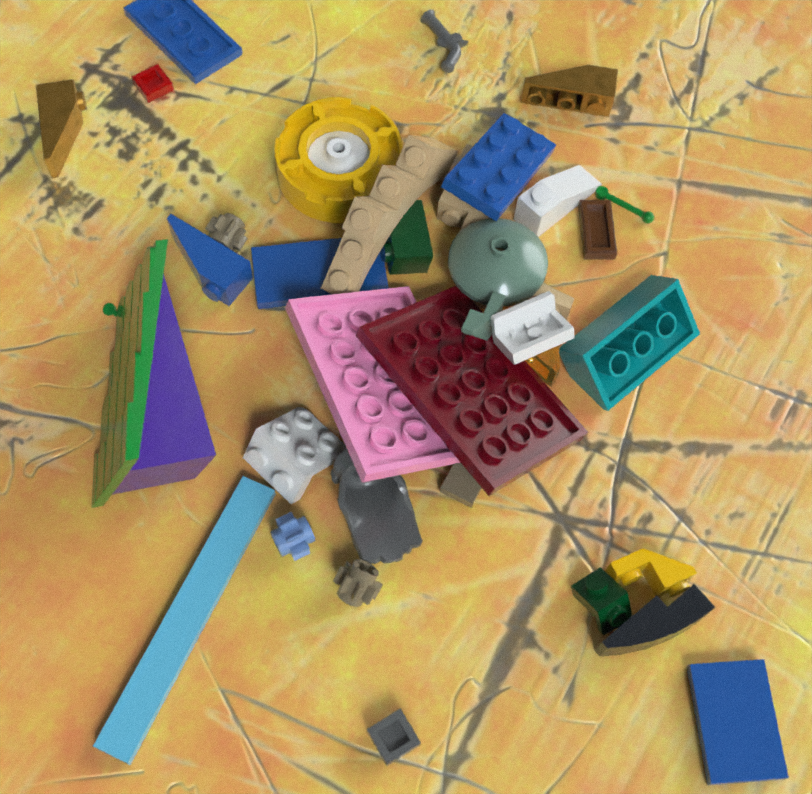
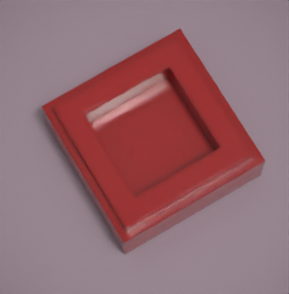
(152, 83)

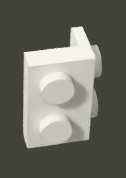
(530, 328)

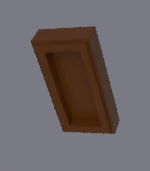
(597, 229)

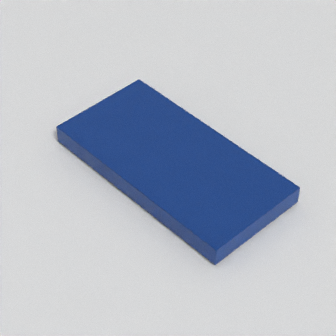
(184, 35)
(300, 270)

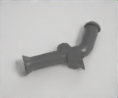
(452, 42)

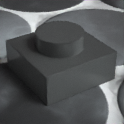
(393, 737)

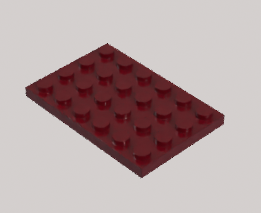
(475, 399)

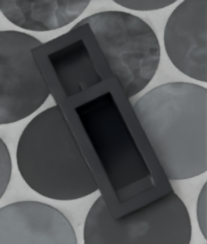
(657, 623)

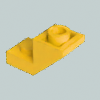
(661, 572)

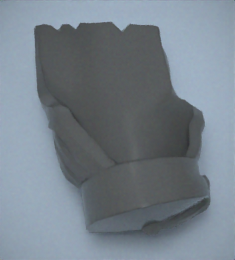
(376, 513)

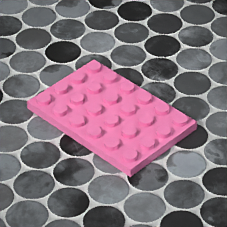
(371, 412)

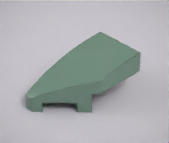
(478, 323)

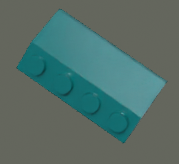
(630, 340)

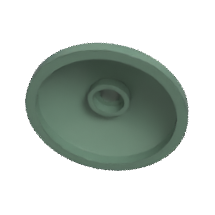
(482, 269)

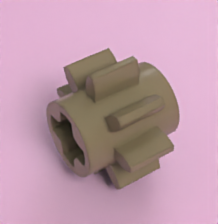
(228, 231)
(357, 583)

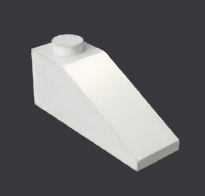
(554, 198)

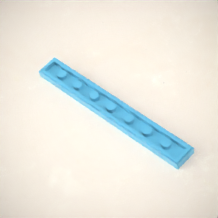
(184, 622)

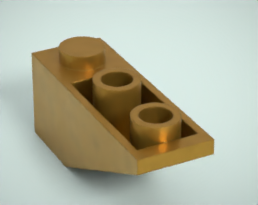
(576, 89)

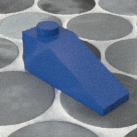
(217, 268)

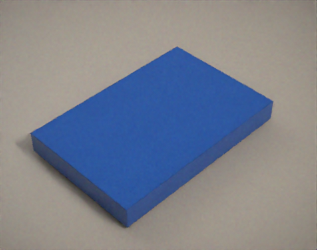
(736, 722)

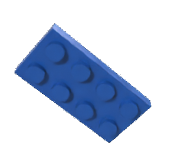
(499, 166)

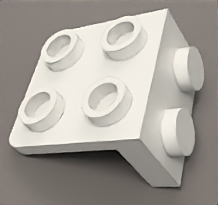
(292, 451)

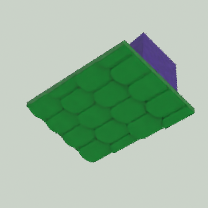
(152, 410)

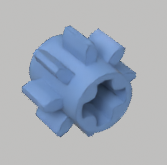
(293, 536)

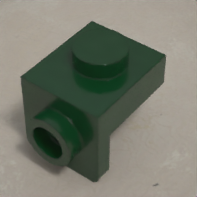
(603, 599)

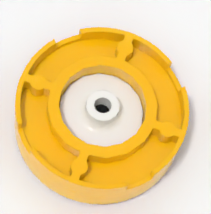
(333, 155)

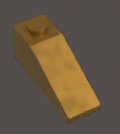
(60, 121)

